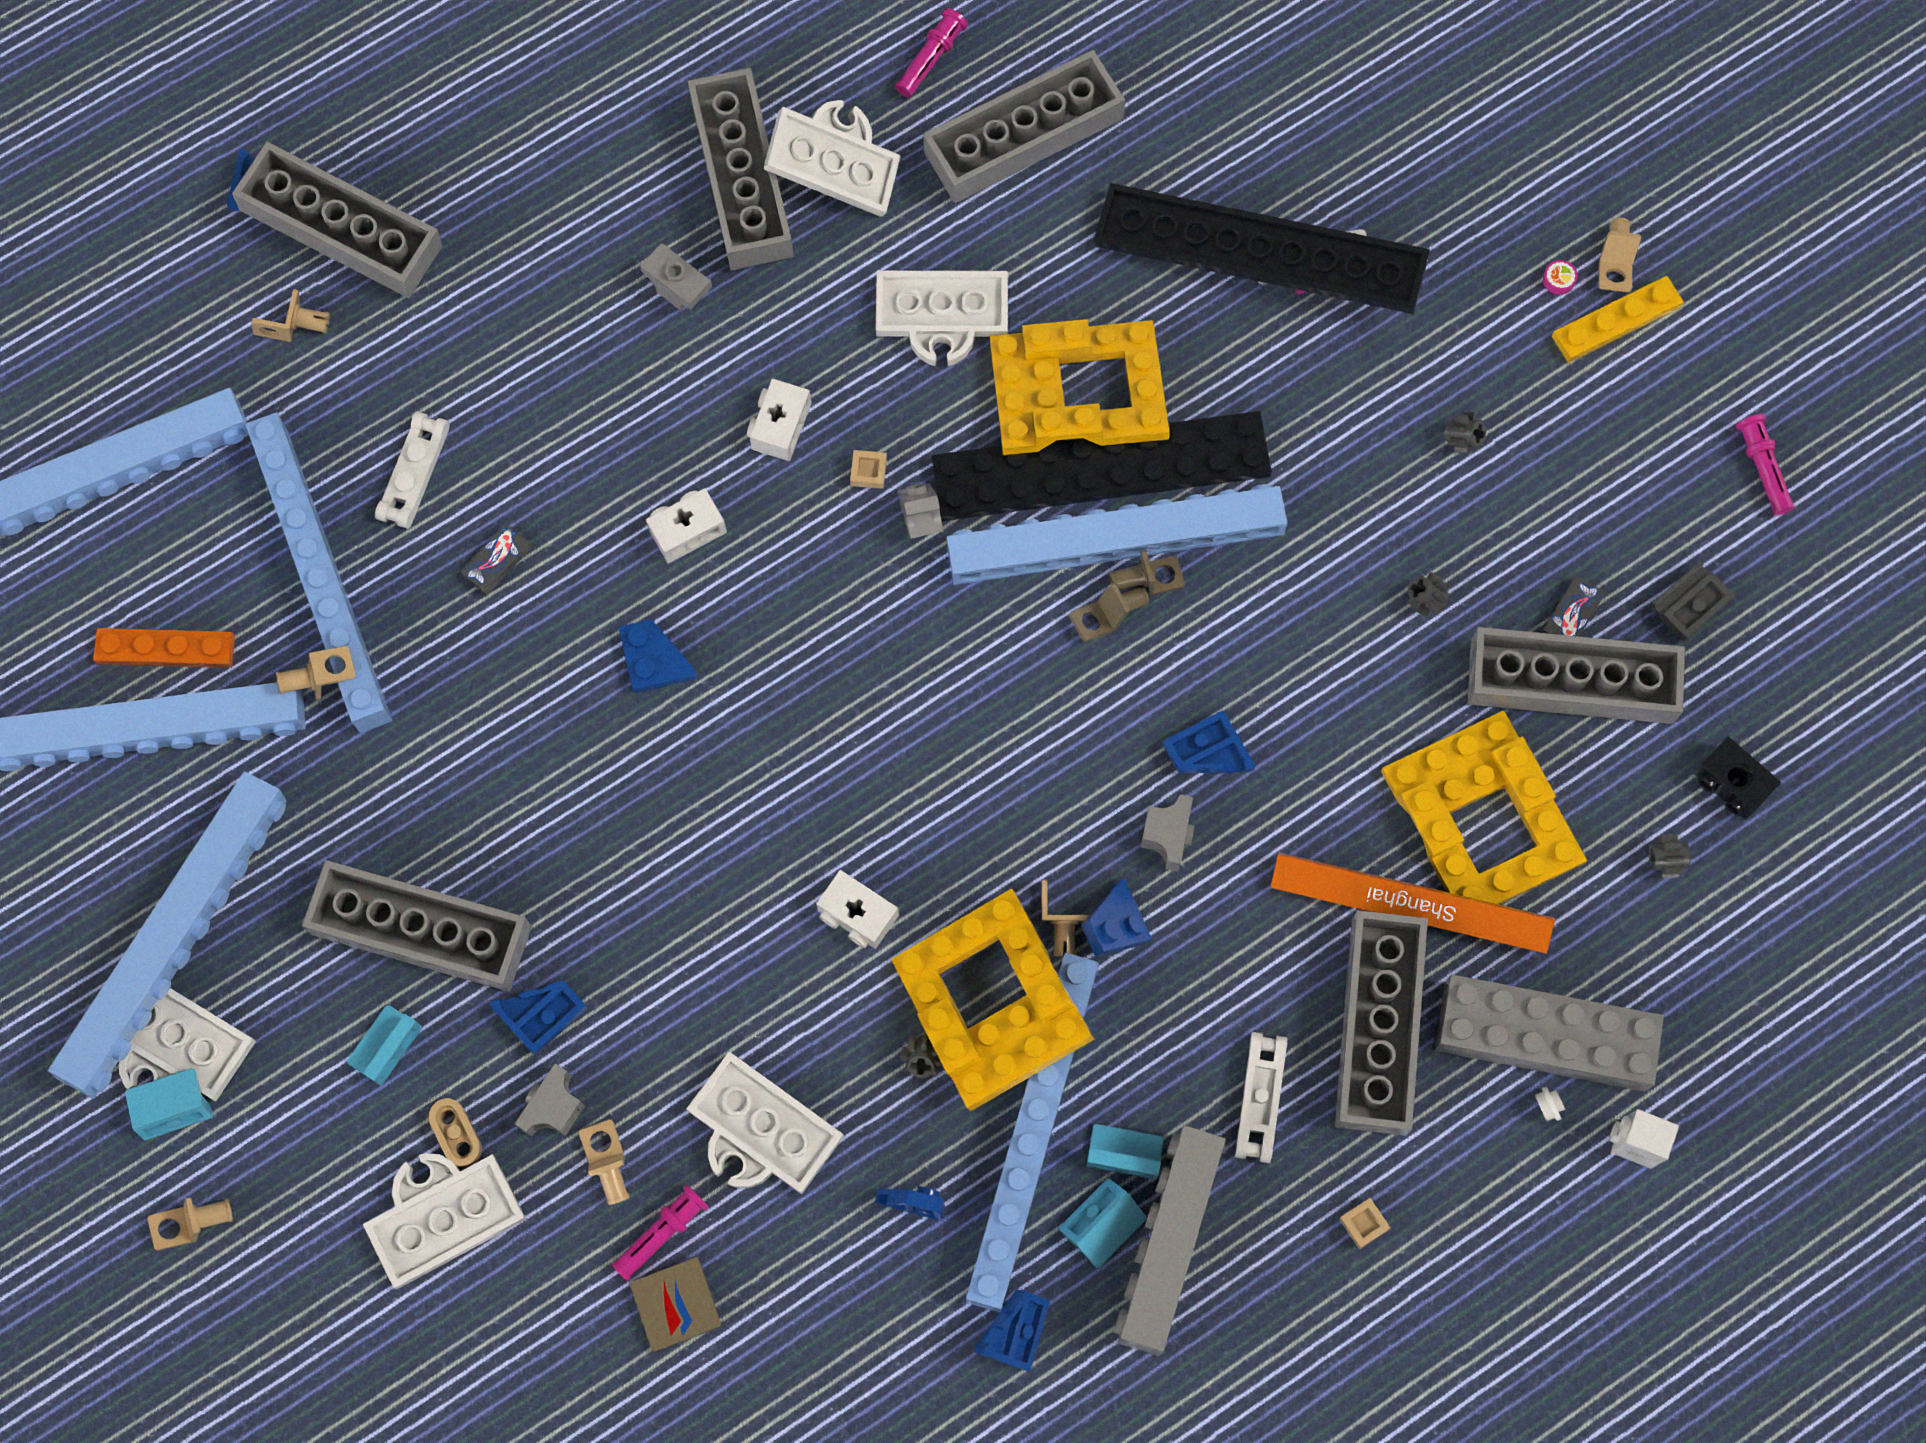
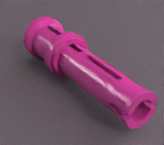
(938, 42)
(1762, 451)
(672, 1220)

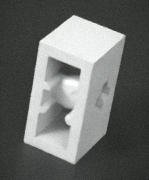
(779, 437)
(675, 538)
(848, 893)
(1643, 1138)

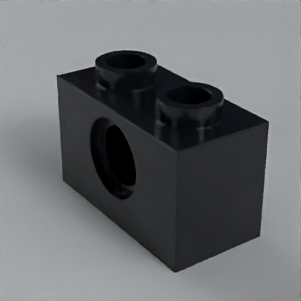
(1755, 779)

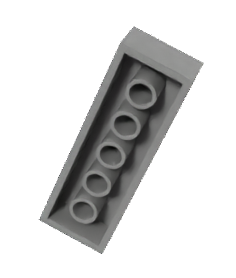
(1024, 126)
(735, 155)
(337, 219)
(1576, 675)
(417, 925)
(1381, 1023)
(1549, 1033)
(1171, 1240)

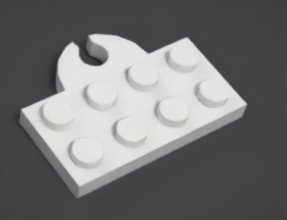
(833, 156)
(942, 309)
(186, 1038)
(761, 1128)
(441, 1216)

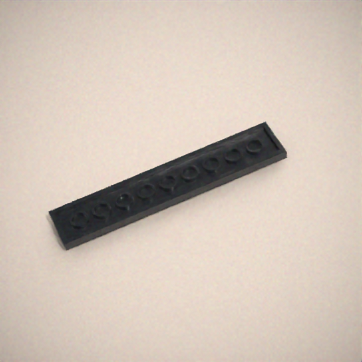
(1262, 248)
(1082, 471)

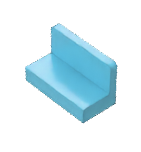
(384, 1044)
(167, 1104)
(1125, 1151)
(1103, 1222)

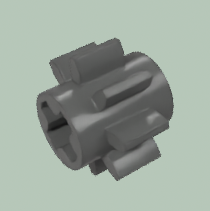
(1465, 432)
(1428, 594)
(1669, 856)
(920, 1057)

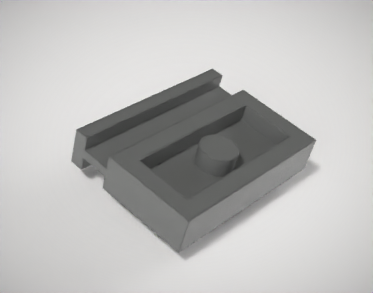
(1692, 601)

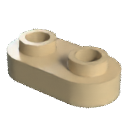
(455, 1134)

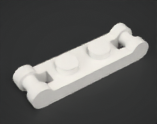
(412, 470)
(1261, 1097)

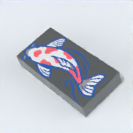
(496, 559)
(1574, 609)

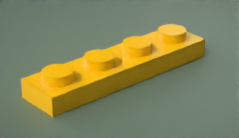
(1617, 319)

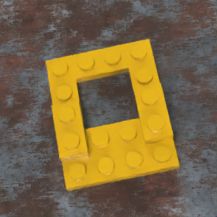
(1032, 391)
(1464, 771)
(1016, 1038)

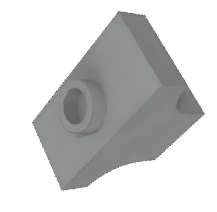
(675, 278)
(920, 510)
(1168, 831)
(550, 1105)

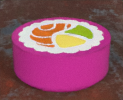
(1560, 277)

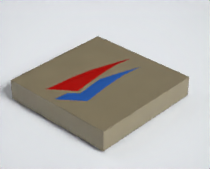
(675, 1304)

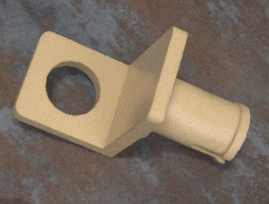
(1618, 255)
(295, 318)
(315, 673)
(1063, 925)
(606, 1162)
(190, 1222)

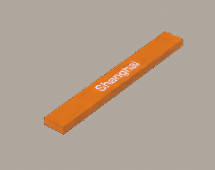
(1396, 897)

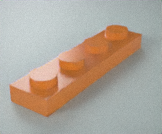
(164, 648)

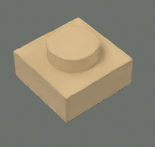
(868, 469)
(1364, 1223)

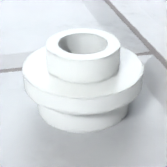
(1550, 1104)

